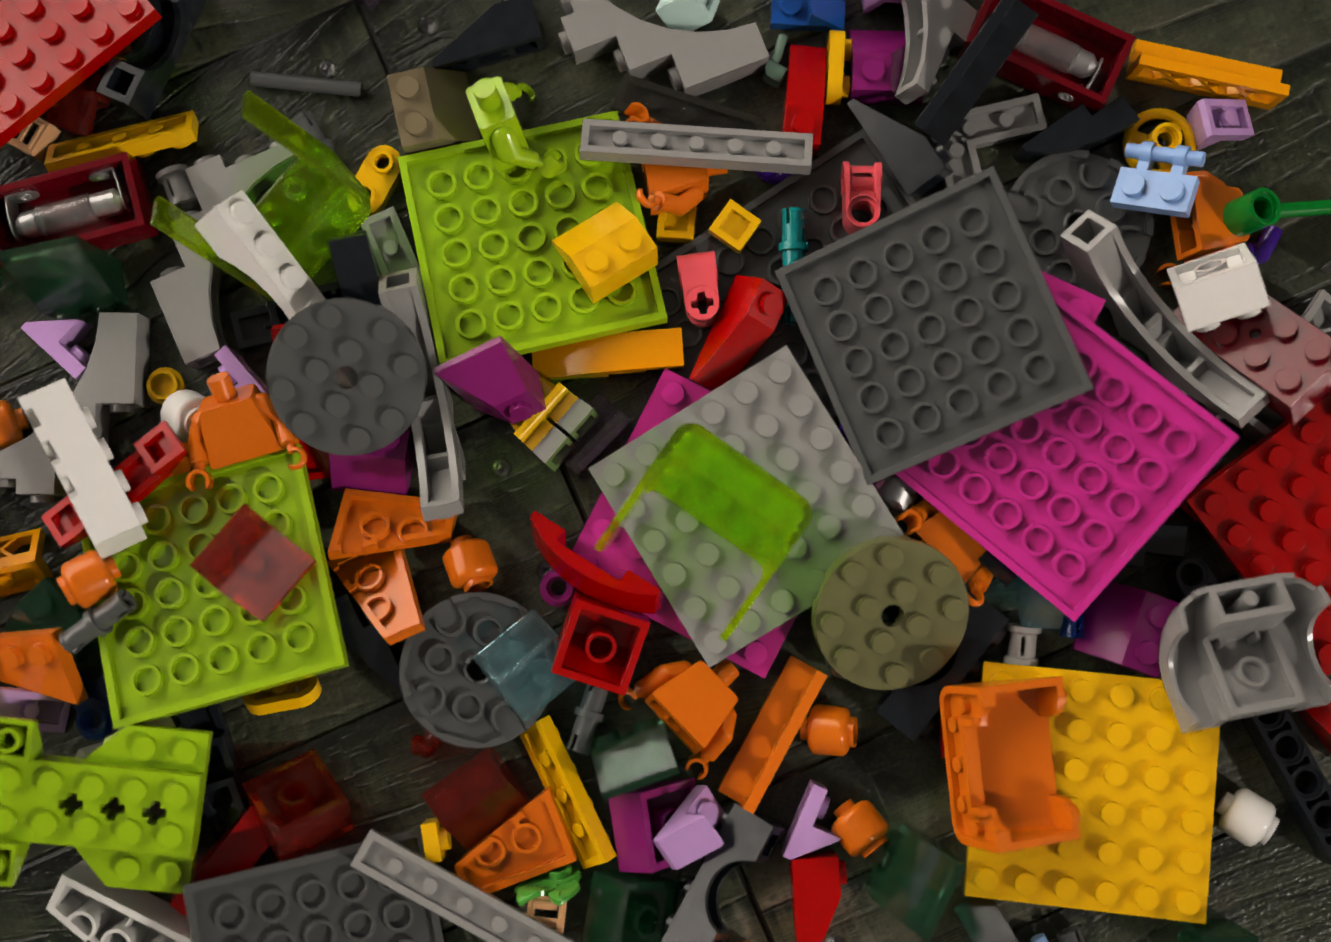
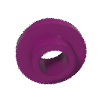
(548, 594)

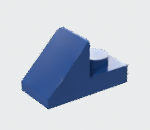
(808, 15)

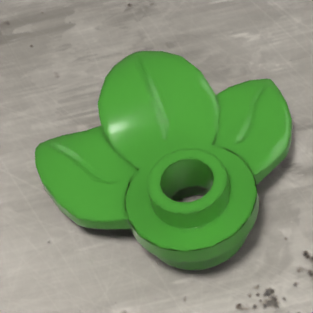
(558, 884)

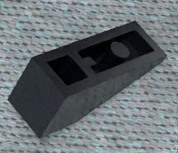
(498, 35)
(911, 156)

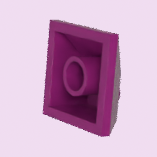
(877, 67)
(495, 381)

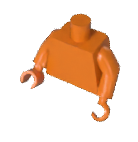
(670, 187)
(1205, 228)
(235, 428)
(962, 550)
(693, 705)

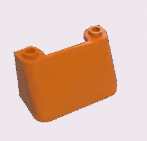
(1004, 764)

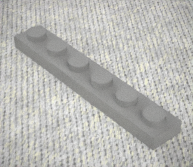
(696, 146)
(448, 893)

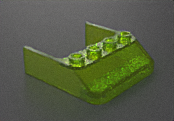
(304, 207)
(728, 497)

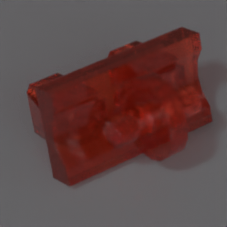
(79, 107)

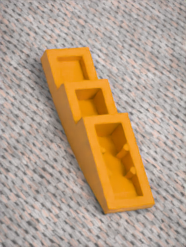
(612, 355)

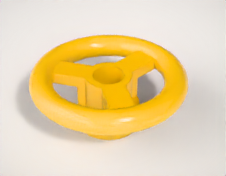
(1169, 132)

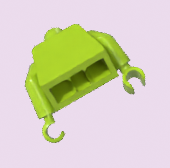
(501, 129)

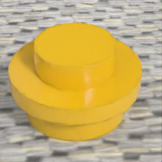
(163, 383)

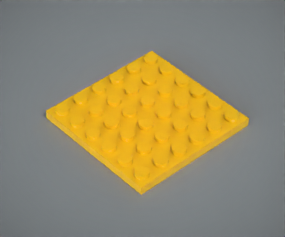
(1140, 803)

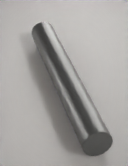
(306, 84)

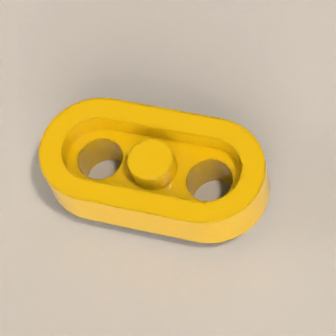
(838, 52)
(379, 181)
(284, 697)

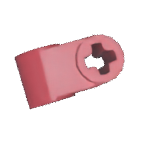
(860, 191)
(699, 282)

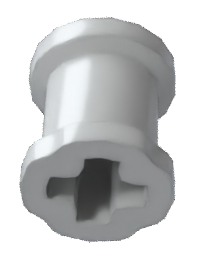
(178, 187)
(1014, 655)

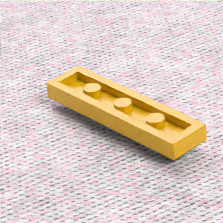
(136, 139)
(576, 807)

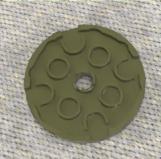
(881, 575)

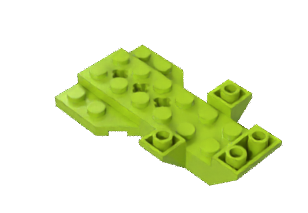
(134, 765)

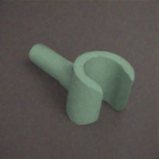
(774, 72)

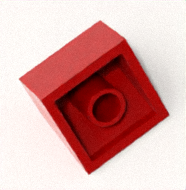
(600, 644)

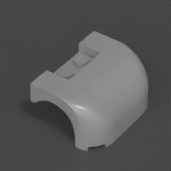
(1243, 651)

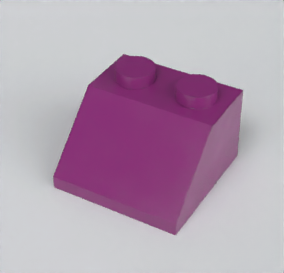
(379, 471)
(1126, 628)
(639, 818)

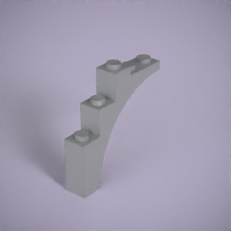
(930, 33)
(642, 48)
(192, 292)
(1145, 321)
(110, 384)
(434, 432)

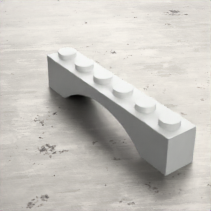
(249, 243)

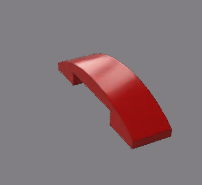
(144, 470)
(628, 593)

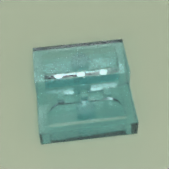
(521, 665)

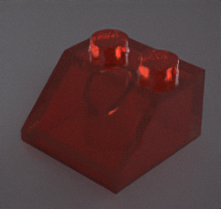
(253, 563)
(476, 798)
(299, 806)

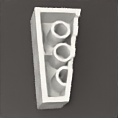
(84, 468)
(113, 913)

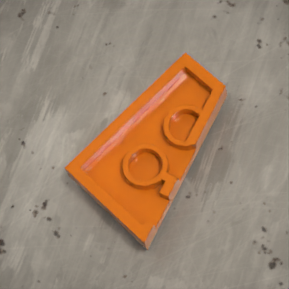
(383, 523)
(383, 591)
(40, 664)
(520, 848)

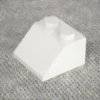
(1218, 288)

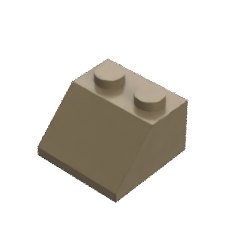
(432, 108)

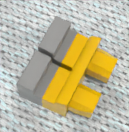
(568, 413)

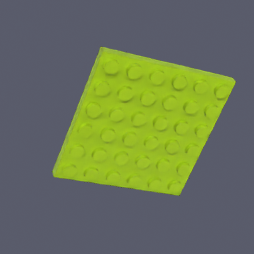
(491, 249)
(188, 638)

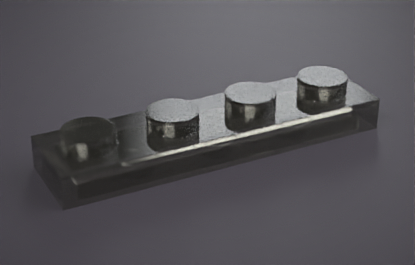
(680, 108)

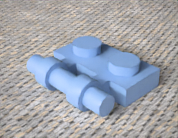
(1155, 190)

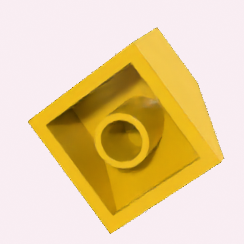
(607, 251)

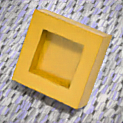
(734, 226)
(676, 228)
(435, 840)

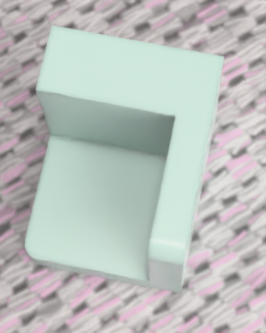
(687, 14)

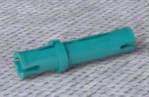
(792, 246)

